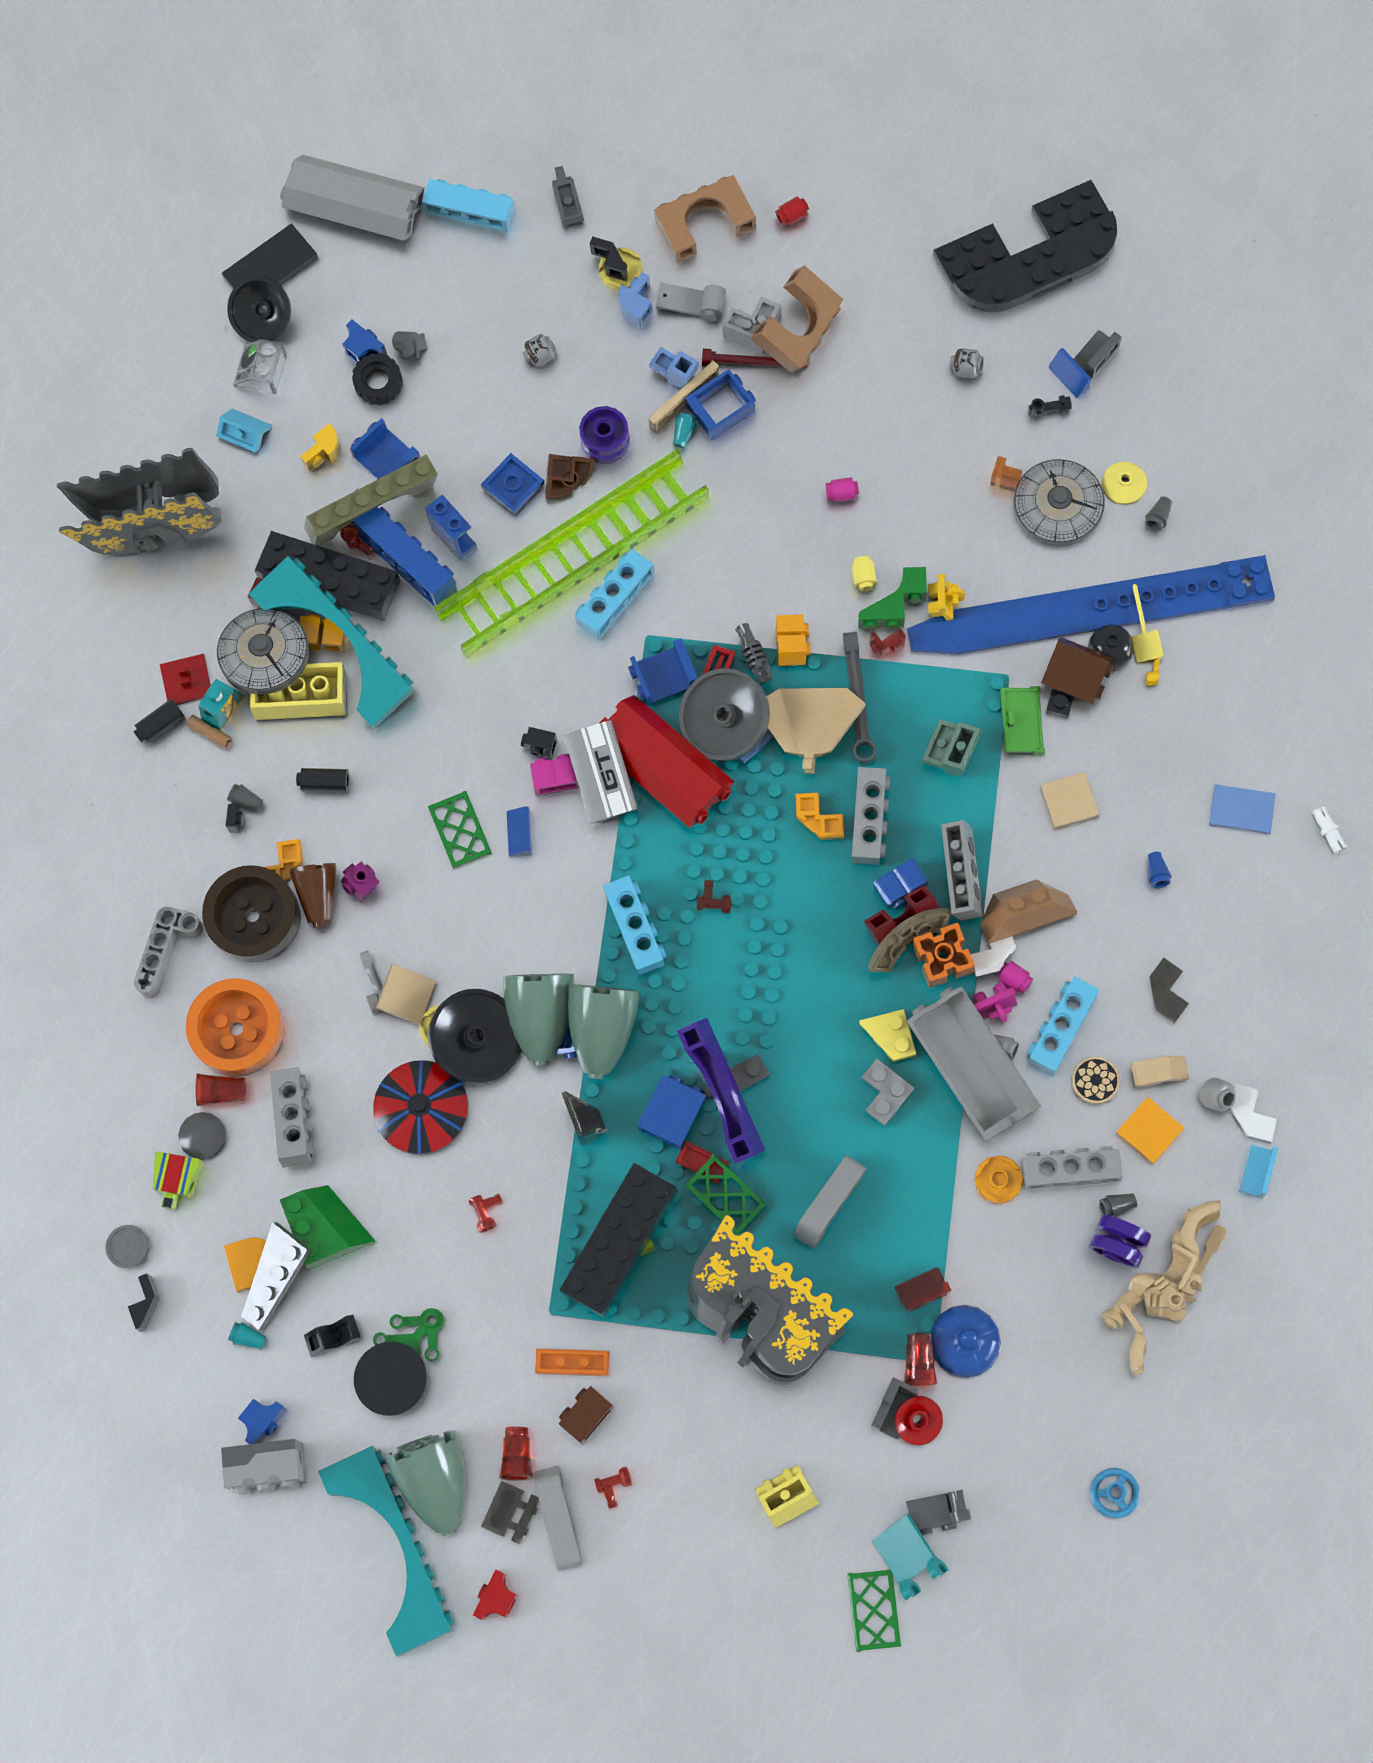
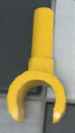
(1152, 677)

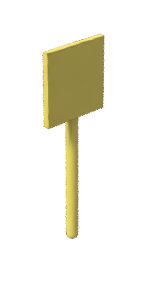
(1148, 644)

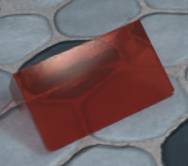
(922, 1290)

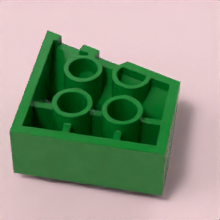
(324, 1225)

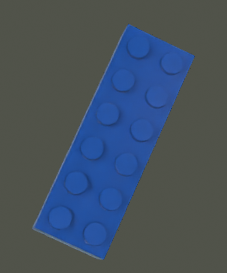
(406, 555)

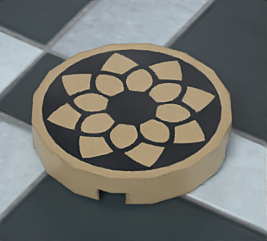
(1095, 1080)

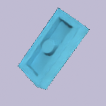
(242, 429)
(1258, 1171)

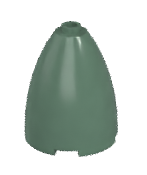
(538, 1012)
(600, 1025)
(432, 1479)

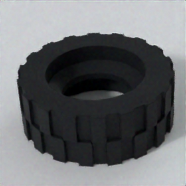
(372, 363)

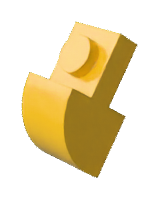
(326, 446)

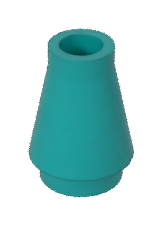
(684, 427)
(246, 1336)

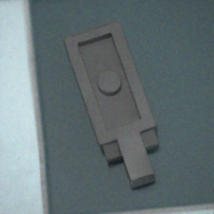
(566, 198)
(746, 1074)

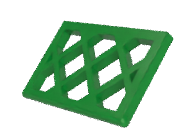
(449, 846)
(727, 1173)
(889, 1595)

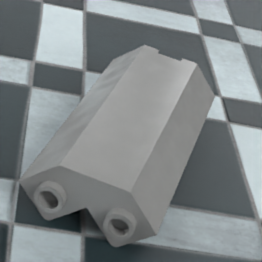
(352, 197)
(973, 1063)

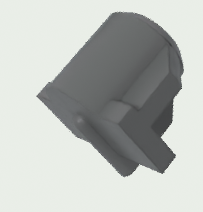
(409, 343)

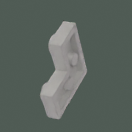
(892, 1091)

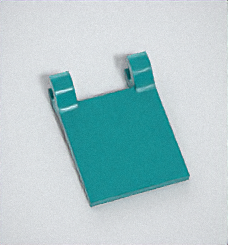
(908, 1555)

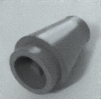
(1158, 515)
(244, 798)
(1117, 1204)

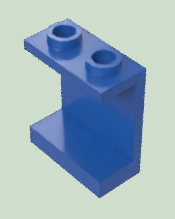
(381, 450)
(450, 527)
(663, 673)
(671, 1111)

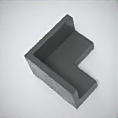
(893, 1398)

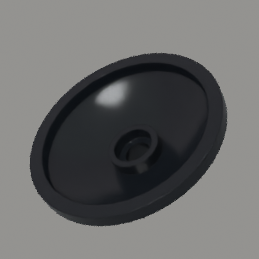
(246, 311)

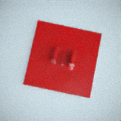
(185, 679)

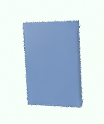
(1242, 809)

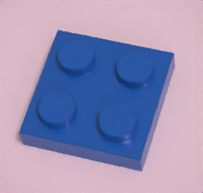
(512, 483)

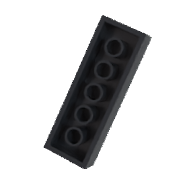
(352, 581)
(618, 1240)

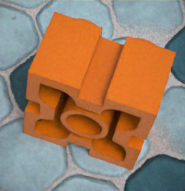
(950, 942)

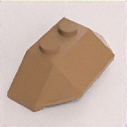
(1024, 909)

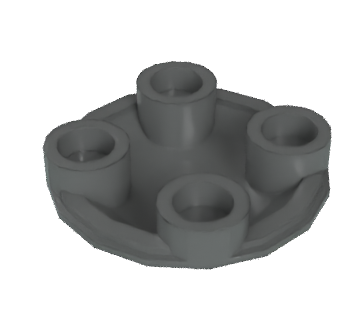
(201, 1135)

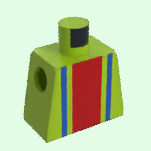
(175, 1177)

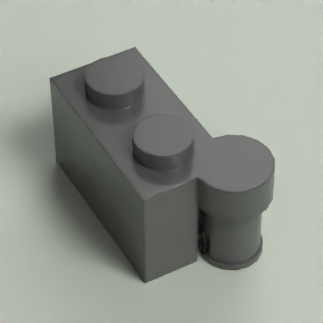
(938, 1511)

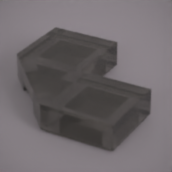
(1165, 1000)

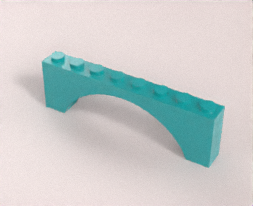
(382, 685)
(422, 1611)

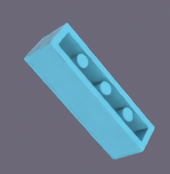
(468, 204)

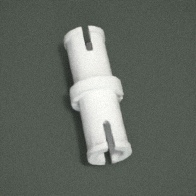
(1329, 830)

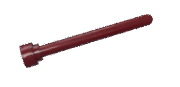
(709, 356)

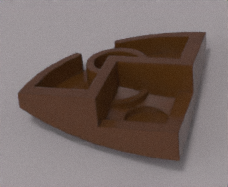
(566, 474)

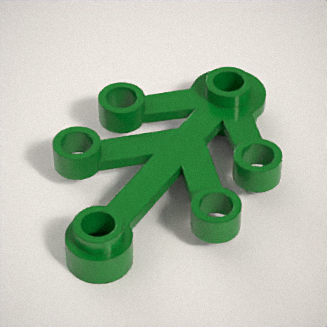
(424, 1328)

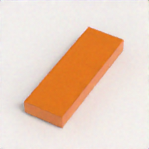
(572, 1362)

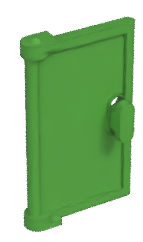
(1022, 711)

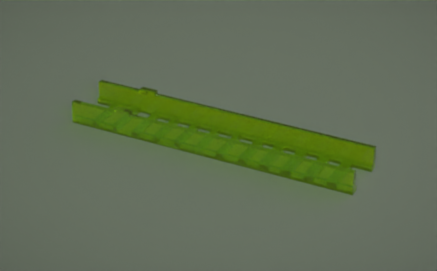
(565, 531)

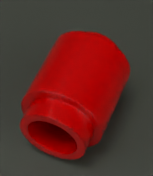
(792, 211)

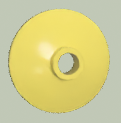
(1120, 491)

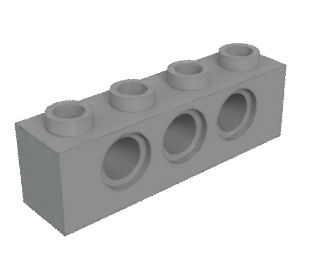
(863, 851)
(961, 870)
(282, 1084)
(1035, 1179)

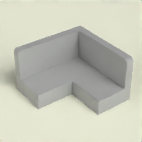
(741, 326)

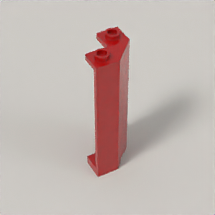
(667, 763)

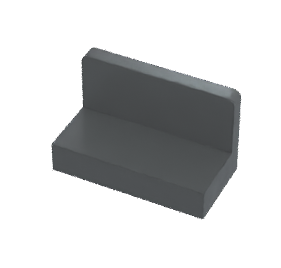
(1097, 352)

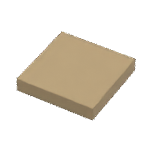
(1069, 800)
(405, 994)

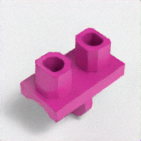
(997, 1005)

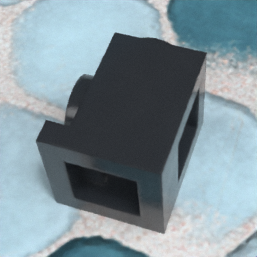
(539, 742)

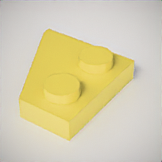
(891, 1034)

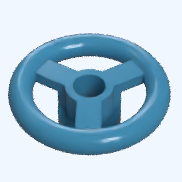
(1123, 1476)

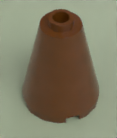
(315, 891)

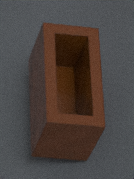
(585, 1414)

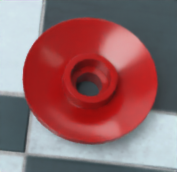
(926, 1428)

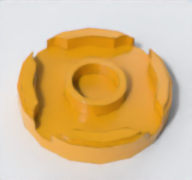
(998, 1179)

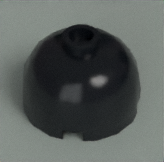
(1113, 642)

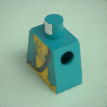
(220, 703)

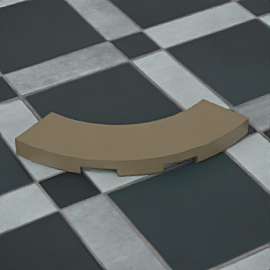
(895, 942)

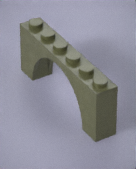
(407, 480)

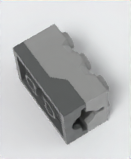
(263, 1466)

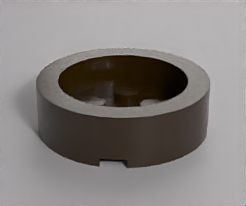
(237, 895)

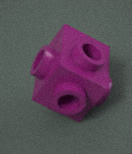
(359, 880)

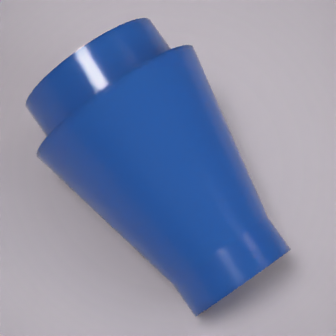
(1157, 871)

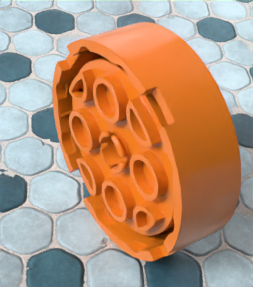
(215, 1014)

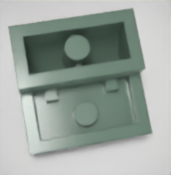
(951, 747)

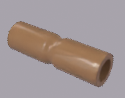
(208, 731)

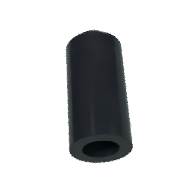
(158, 721)
(323, 779)

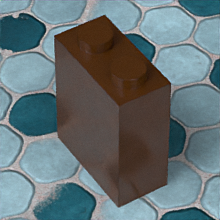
(1077, 670)

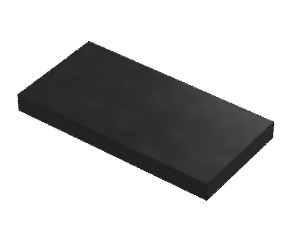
(276, 258)

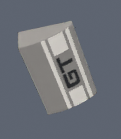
(600, 772)

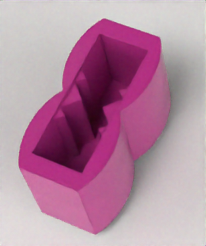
(553, 775)

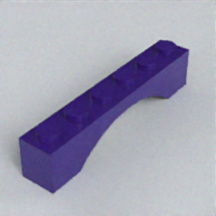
(737, 1123)

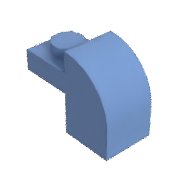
(632, 303)
(676, 368)

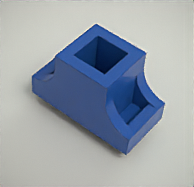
(361, 342)
(261, 1420)

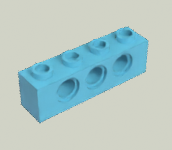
(598, 623)
(642, 959)
(1084, 995)

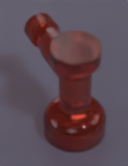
(351, 536)
(707, 902)
(485, 1223)
(605, 1485)

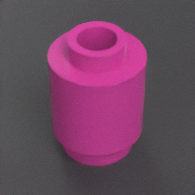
(841, 489)
(1015, 977)

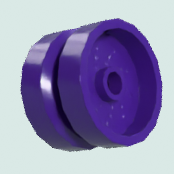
(604, 434)
(1120, 1241)

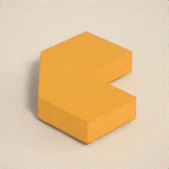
(821, 825)
(289, 857)

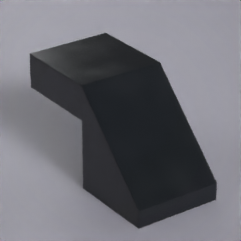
(614, 264)
(143, 1310)
(332, 1336)

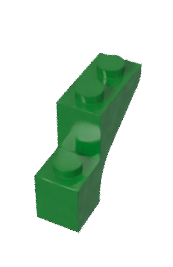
(890, 610)

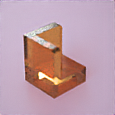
(1005, 476)

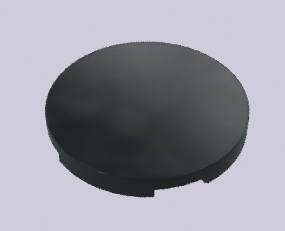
(390, 1378)

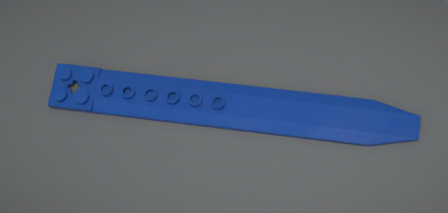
(1095, 606)

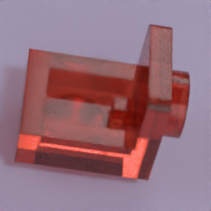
(892, 643)

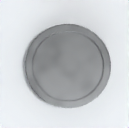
(126, 1246)

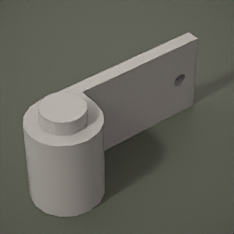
(692, 301)

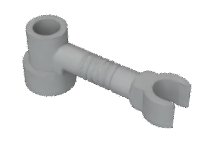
(376, 984)

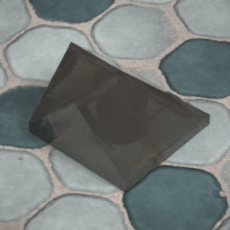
(585, 1118)

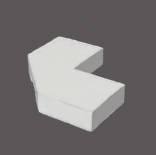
(993, 959)
(1253, 1124)

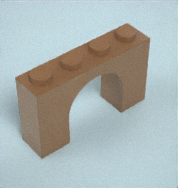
(722, 195)
(821, 306)

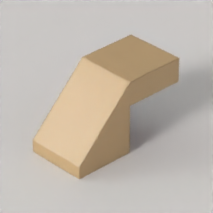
(1159, 1070)

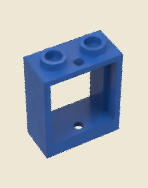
(694, 401)

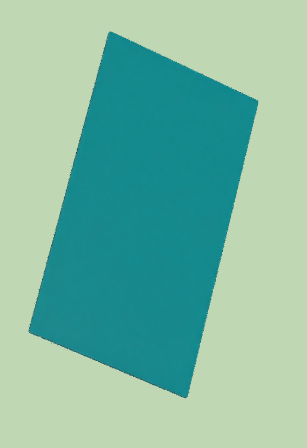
(791, 985)

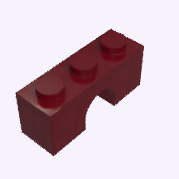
(882, 924)

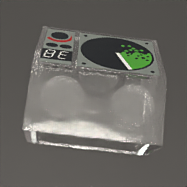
(261, 366)

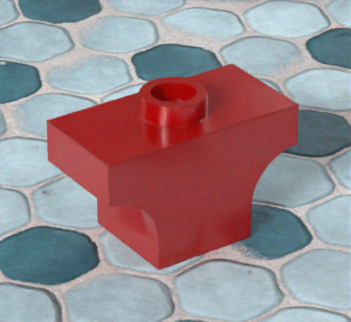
(495, 1597)

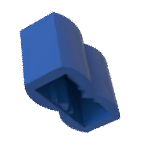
(899, 883)

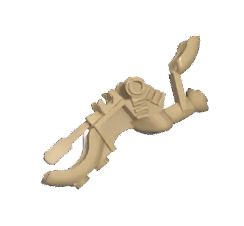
(1167, 1293)

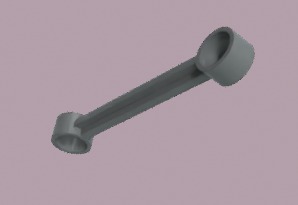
(851, 651)

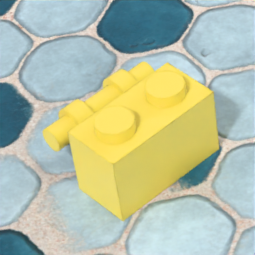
(786, 1496)

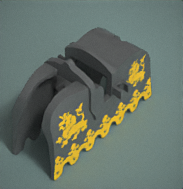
(131, 505)
(786, 1322)

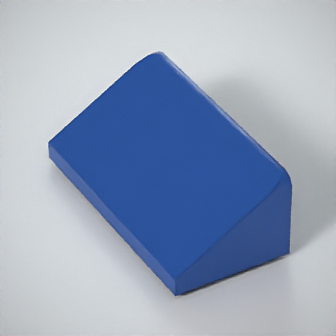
(1070, 373)
(519, 831)

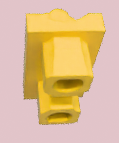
(948, 596)

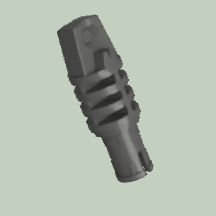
(754, 654)

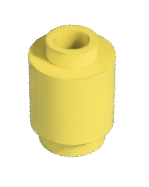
(864, 573)

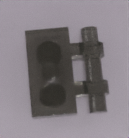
(503, 1509)

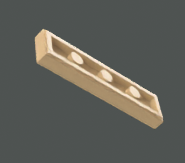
(677, 402)

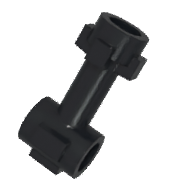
(1038, 406)

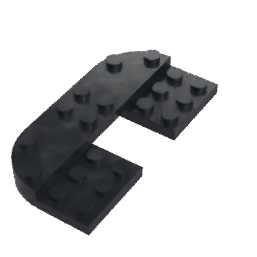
(1078, 242)

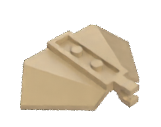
(812, 720)

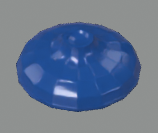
(965, 1341)

